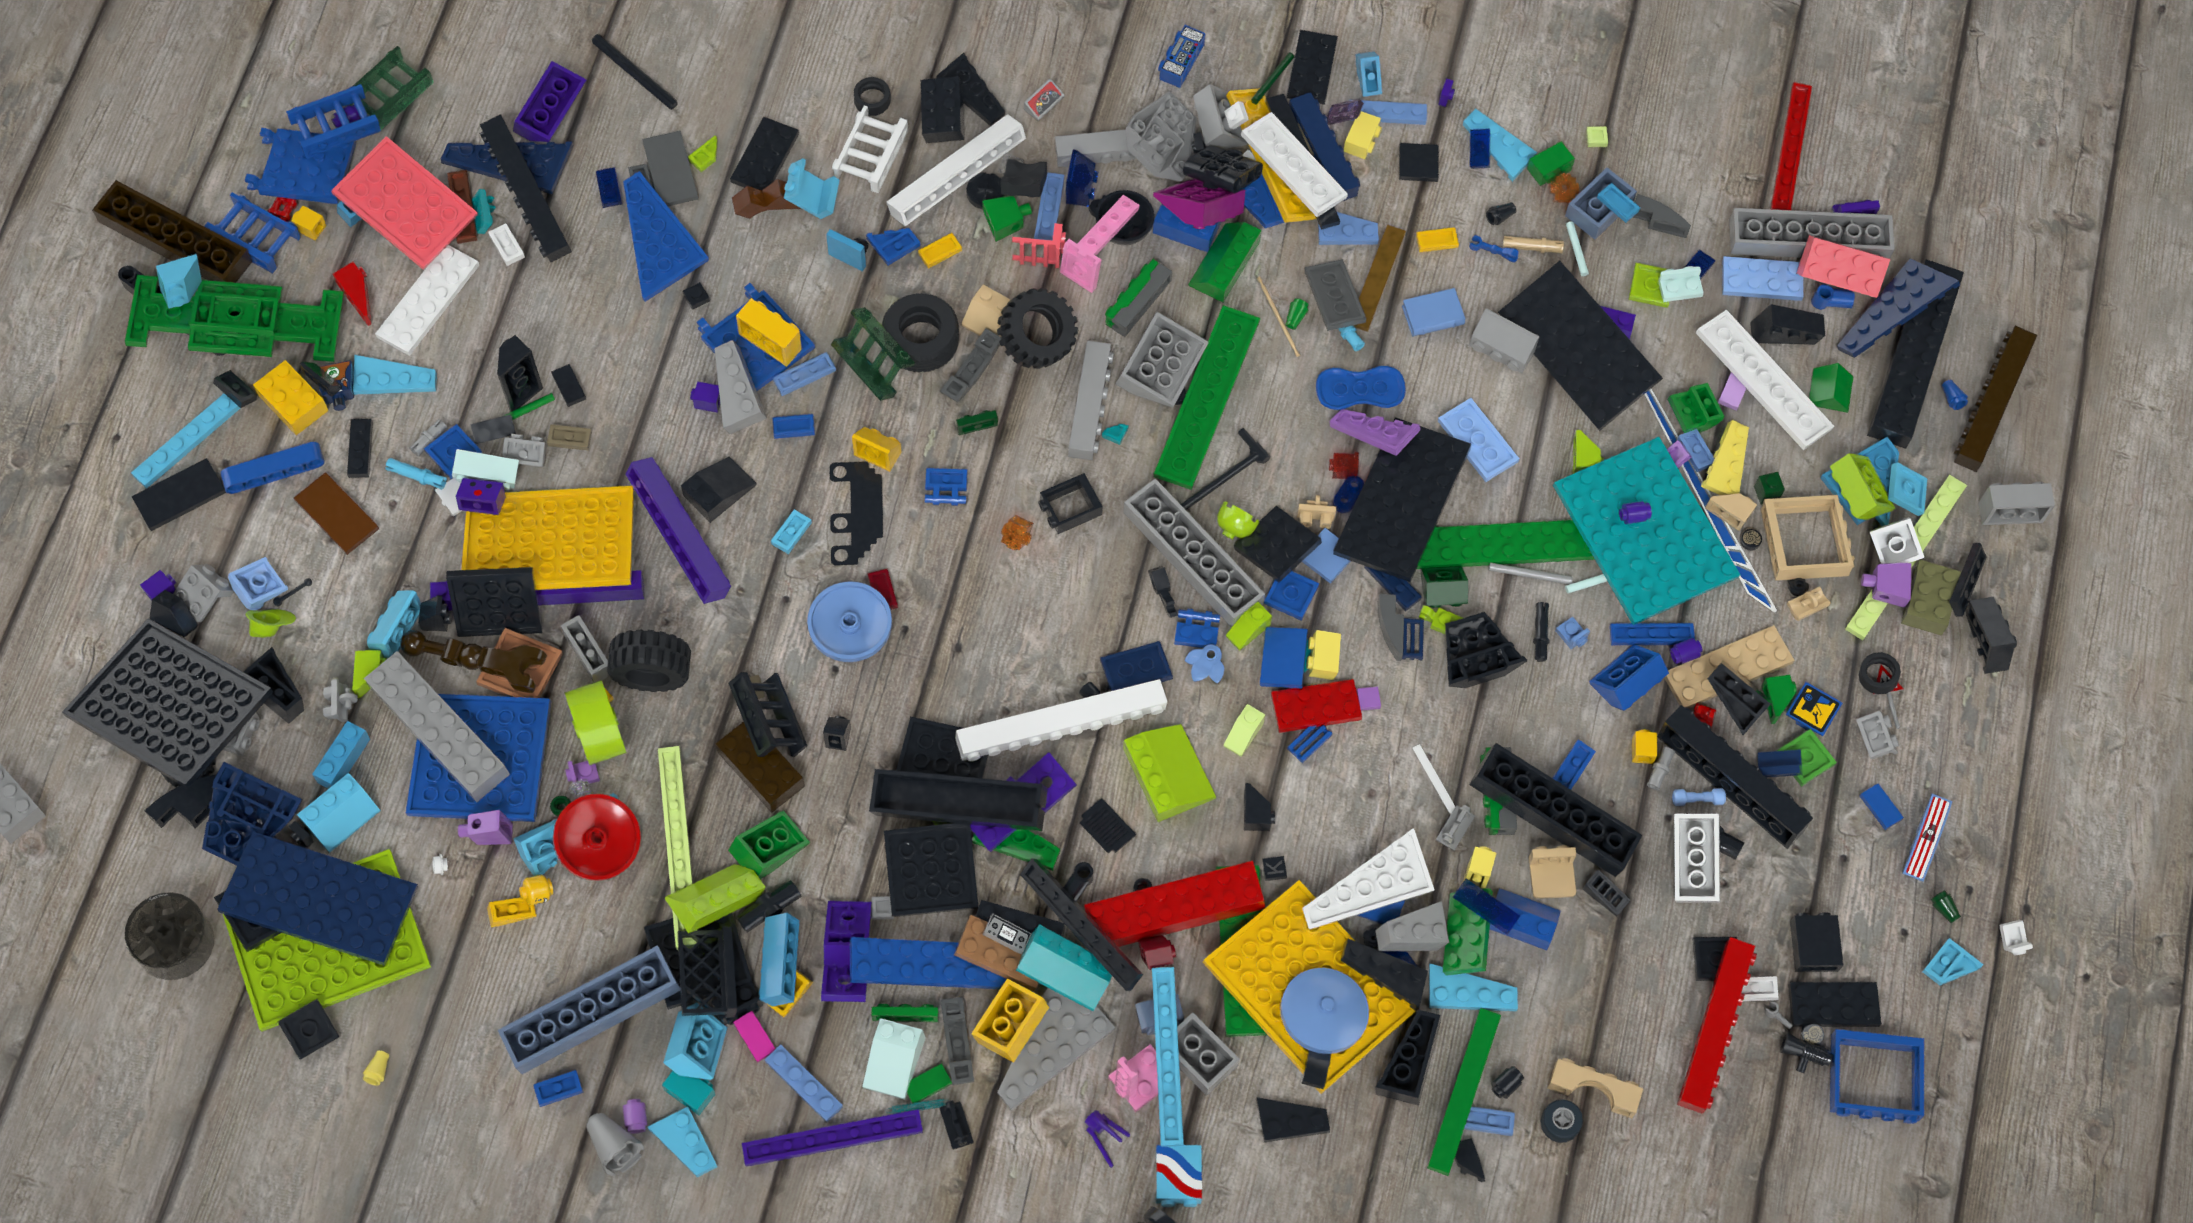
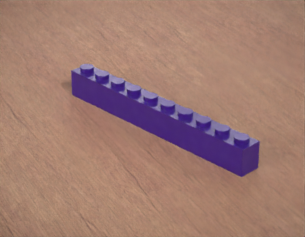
(570, 595)

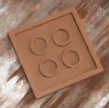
(538, 673)

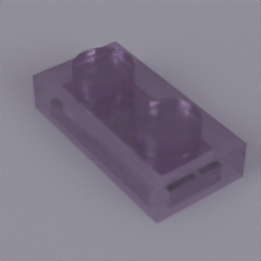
(1344, 111)

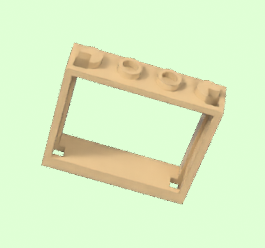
(1801, 505)

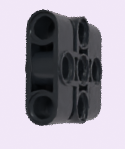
(1222, 169)

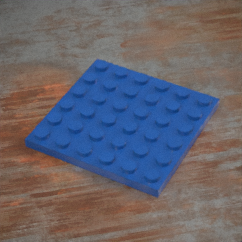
(515, 734)

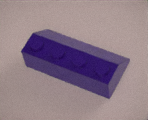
(548, 103)

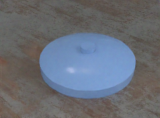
(849, 621)
(1324, 1010)

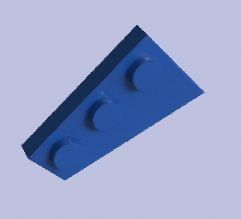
(1261, 203)

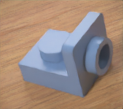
(1572, 633)

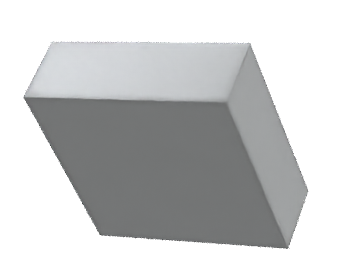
(881, 908)

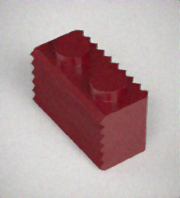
(1157, 951)

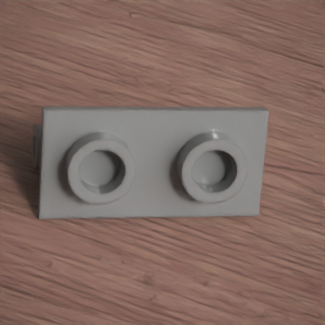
(1455, 827)

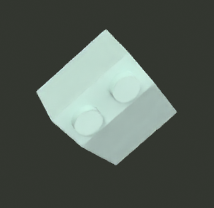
(893, 1058)

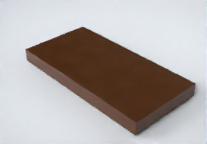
(336, 513)

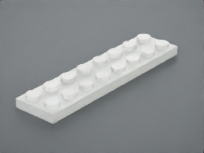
(1765, 379)

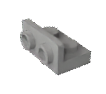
(526, 451)
(1877, 734)
(243, 738)

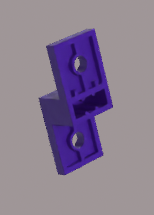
(1061, 786)
(837, 949)

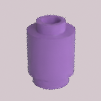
(635, 1116)

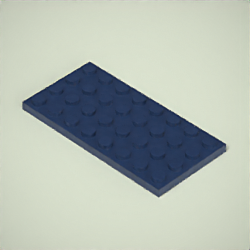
(318, 898)

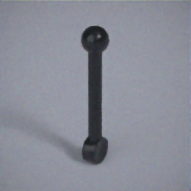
(278, 601)

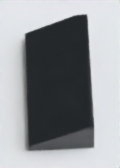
(320, 378)

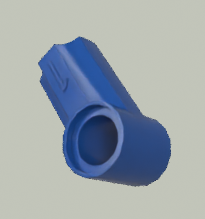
(1832, 298)

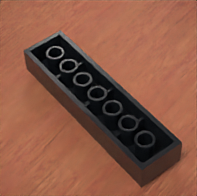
(1741, 780)
(1555, 810)

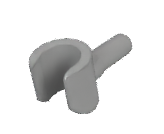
(1777, 1015)

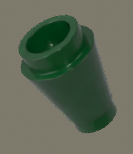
(1945, 905)

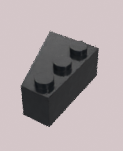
(1787, 326)
(1992, 633)
(1739, 696)
(285, 698)

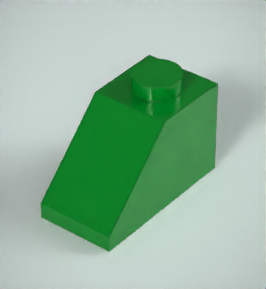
(1780, 691)

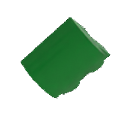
(1696, 408)

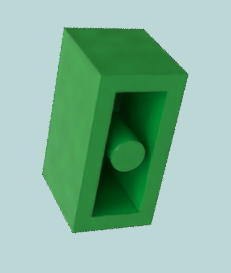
(1551, 163)

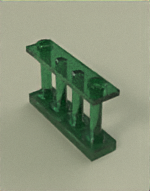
(406, 93)
(857, 358)

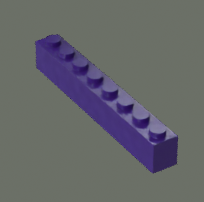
(678, 530)

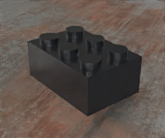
(942, 109)

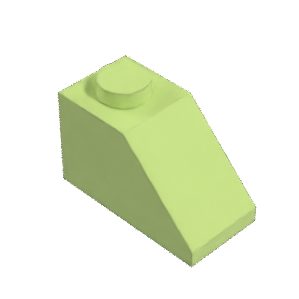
(1244, 730)

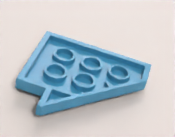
(1882, 456)

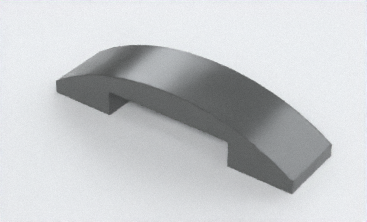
(973, 367)
(957, 1041)

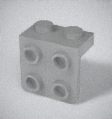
(201, 589)

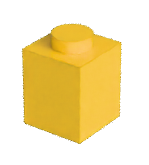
(309, 222)
(1644, 746)

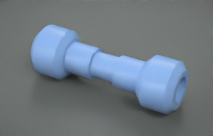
(1681, 797)

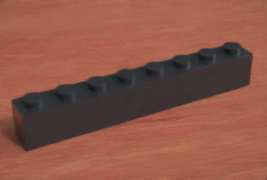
(525, 188)

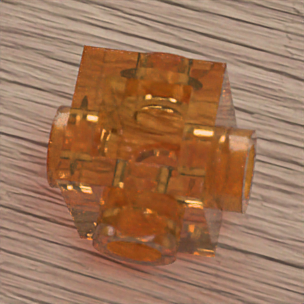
(1561, 195)
(1017, 533)

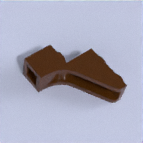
(754, 201)

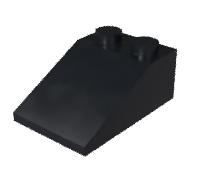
(717, 488)

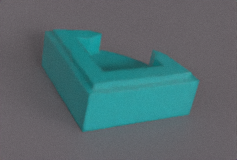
(1115, 433)

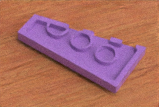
(1375, 431)

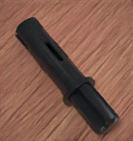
(1541, 632)

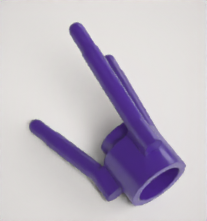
(1098, 1123)

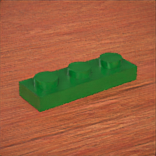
(905, 1013)

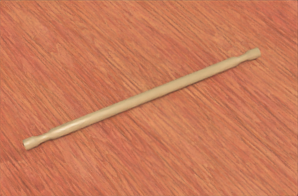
(1278, 316)

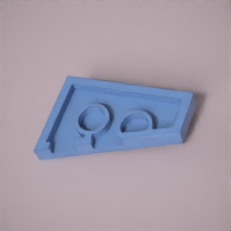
(1349, 232)

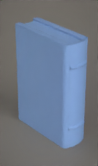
(1433, 312)

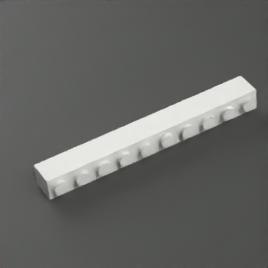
(1061, 720)

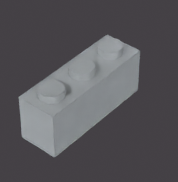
(586, 648)

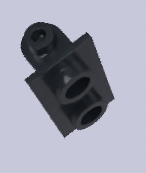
(956, 1124)

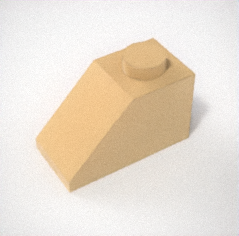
(1732, 508)

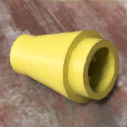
(376, 1069)

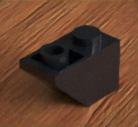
(434, 615)

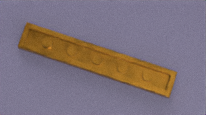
(1379, 273)

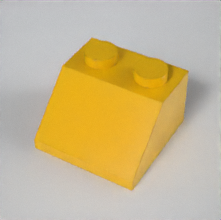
(876, 448)

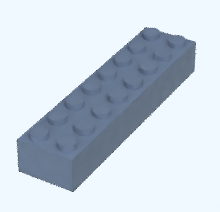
(589, 1010)

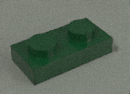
(978, 422)

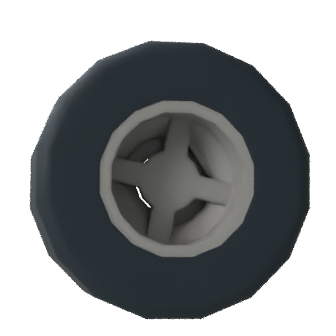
(1563, 1113)

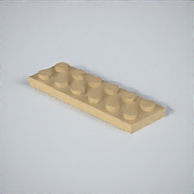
(1749, 656)

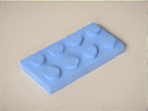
(1761, 278)
(1489, 450)

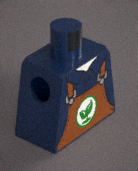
(343, 373)

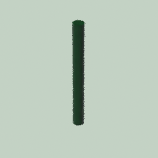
(1272, 78)

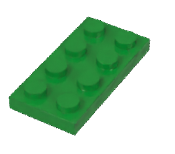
(1467, 939)

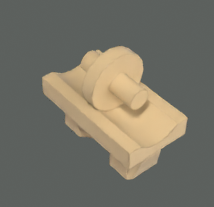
(1316, 510)
(1808, 604)

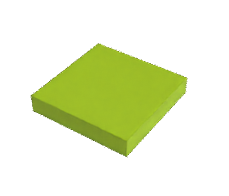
(1646, 286)

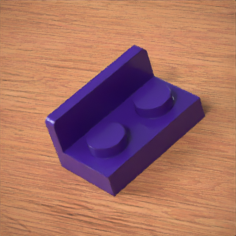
(1861, 207)

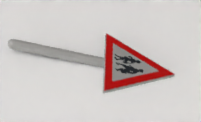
(1883, 677)

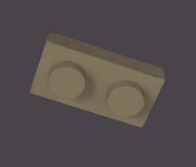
(569, 437)

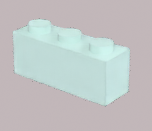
(485, 468)

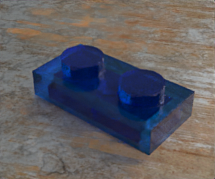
(608, 187)

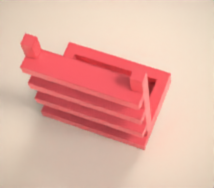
(1052, 249)

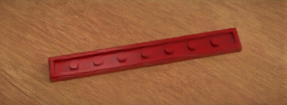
(1791, 147)

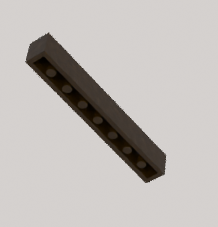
(1995, 398)

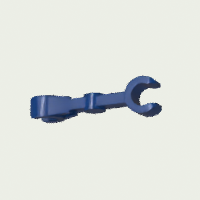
(1508, 253)

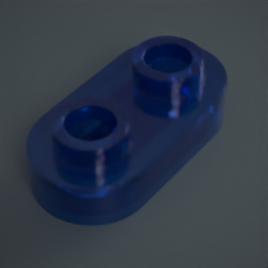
(1349, 493)

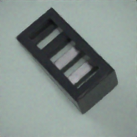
(1605, 882)

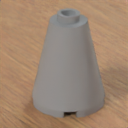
(613, 1144)

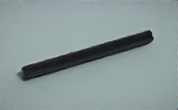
(634, 71)

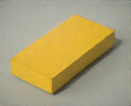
(1437, 239)
(940, 250)

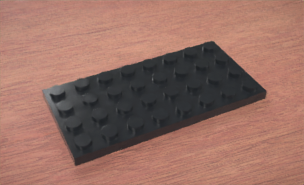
(1582, 346)
(1402, 503)

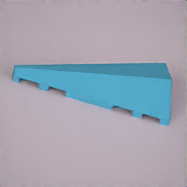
(537, 847)

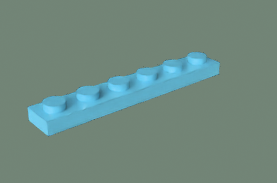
(185, 441)

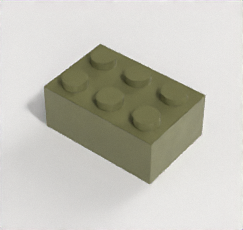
(1930, 597)

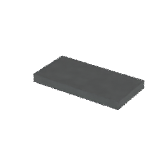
(670, 168)
(1335, 295)

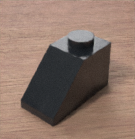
(172, 613)
(837, 733)
(1256, 810)

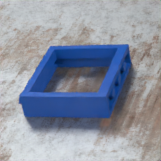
(1878, 1041)

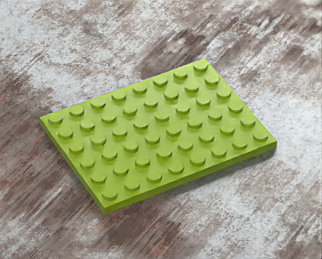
(294, 972)

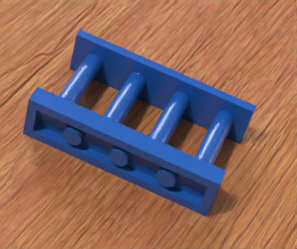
(337, 137)
(262, 259)

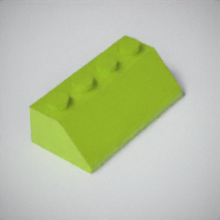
(715, 896)

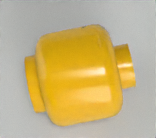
(536, 889)

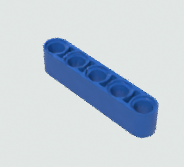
(272, 467)

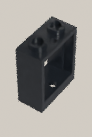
(1079, 482)

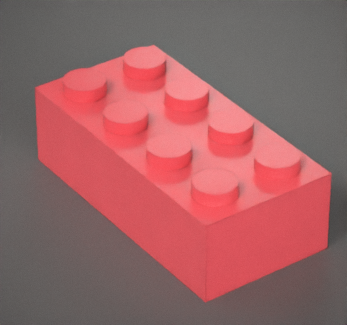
(1843, 266)

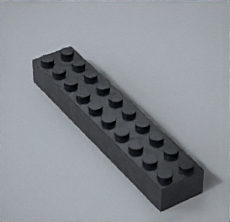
(1913, 367)

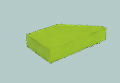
(704, 155)

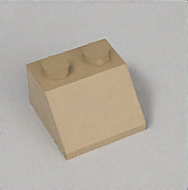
(984, 311)

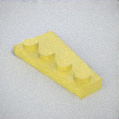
(1727, 468)

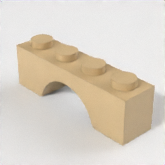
(1622, 1095)

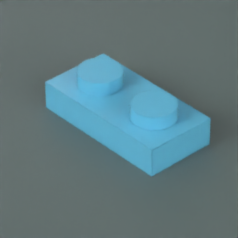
(791, 531)

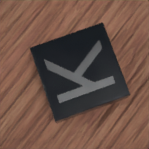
(1274, 868)

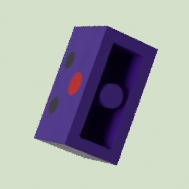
(480, 496)

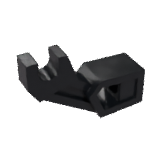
(1162, 587)

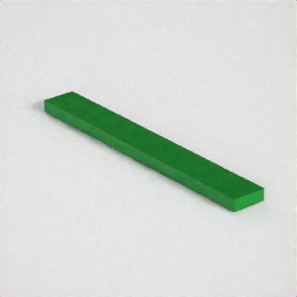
(1464, 1092)

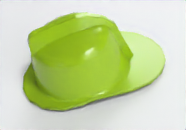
(267, 622)

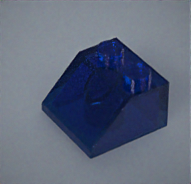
(1080, 180)

